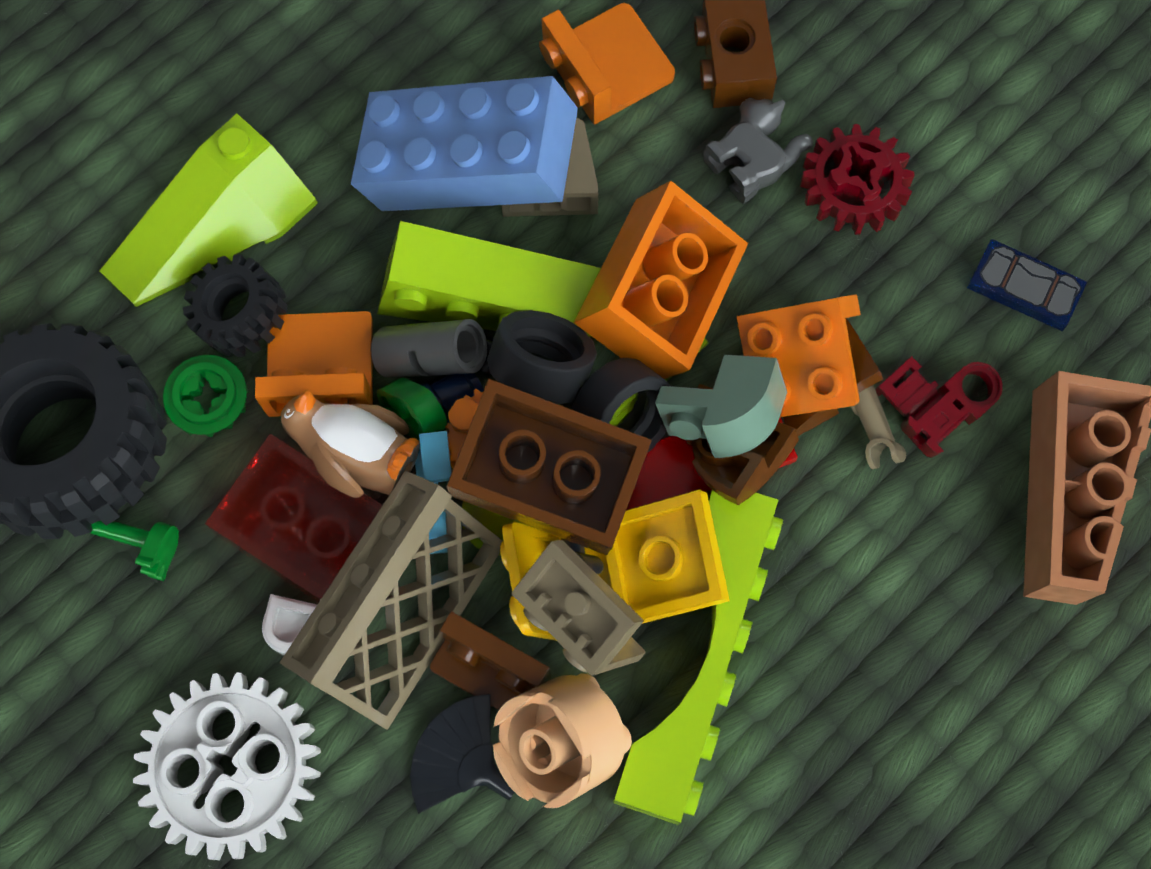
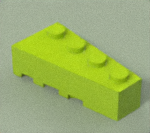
(460, 277)

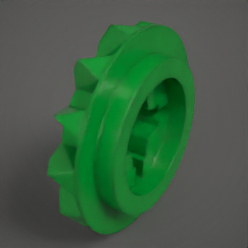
(188, 382)

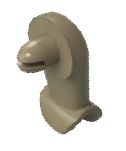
(877, 429)

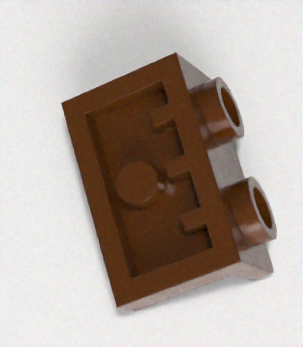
(485, 663)

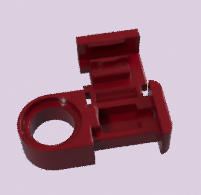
(937, 410)

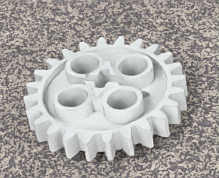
(189, 735)

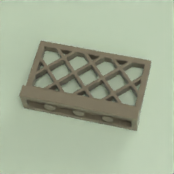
(371, 582)

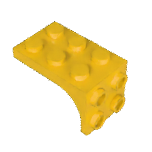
(659, 562)

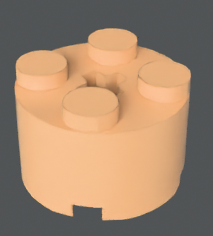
(560, 740)

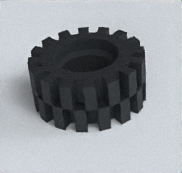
(218, 289)

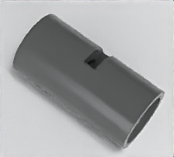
(429, 349)

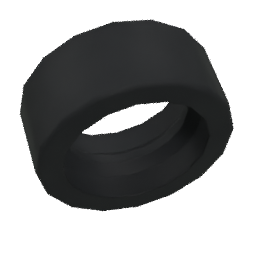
(548, 336)
(616, 383)

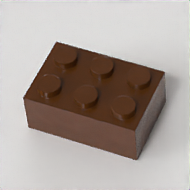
(548, 467)

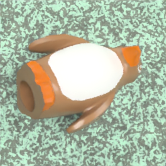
(351, 443)

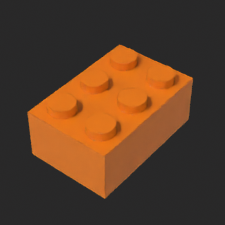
(662, 281)

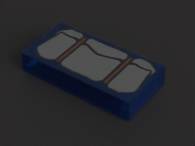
(1027, 285)

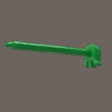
(157, 544)

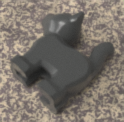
(756, 156)

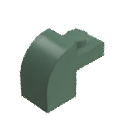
(734, 413)

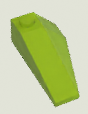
(216, 206)

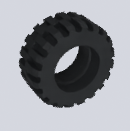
(112, 456)

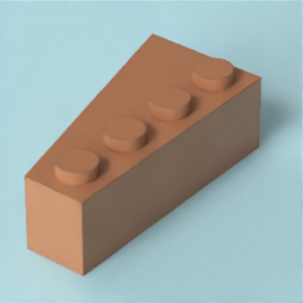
(1080, 478)

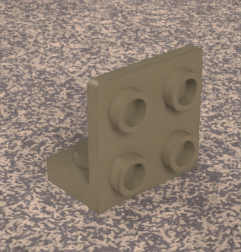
(579, 611)

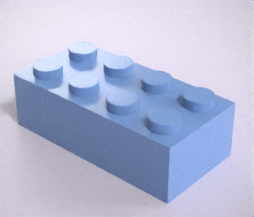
(466, 145)

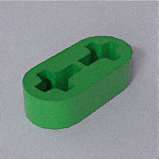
(414, 405)

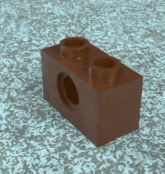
(741, 74)

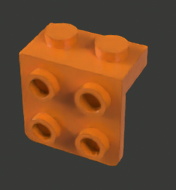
(605, 60)

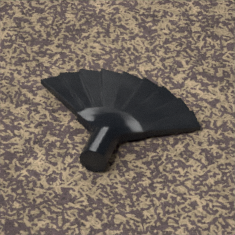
(456, 754)

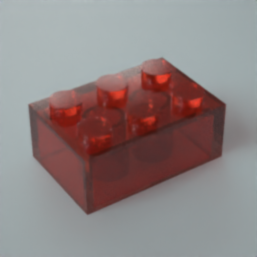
(292, 518)

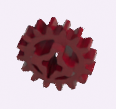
(857, 160)

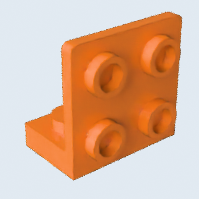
(810, 351)
(320, 355)

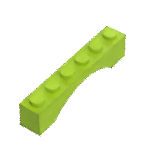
(665, 761)

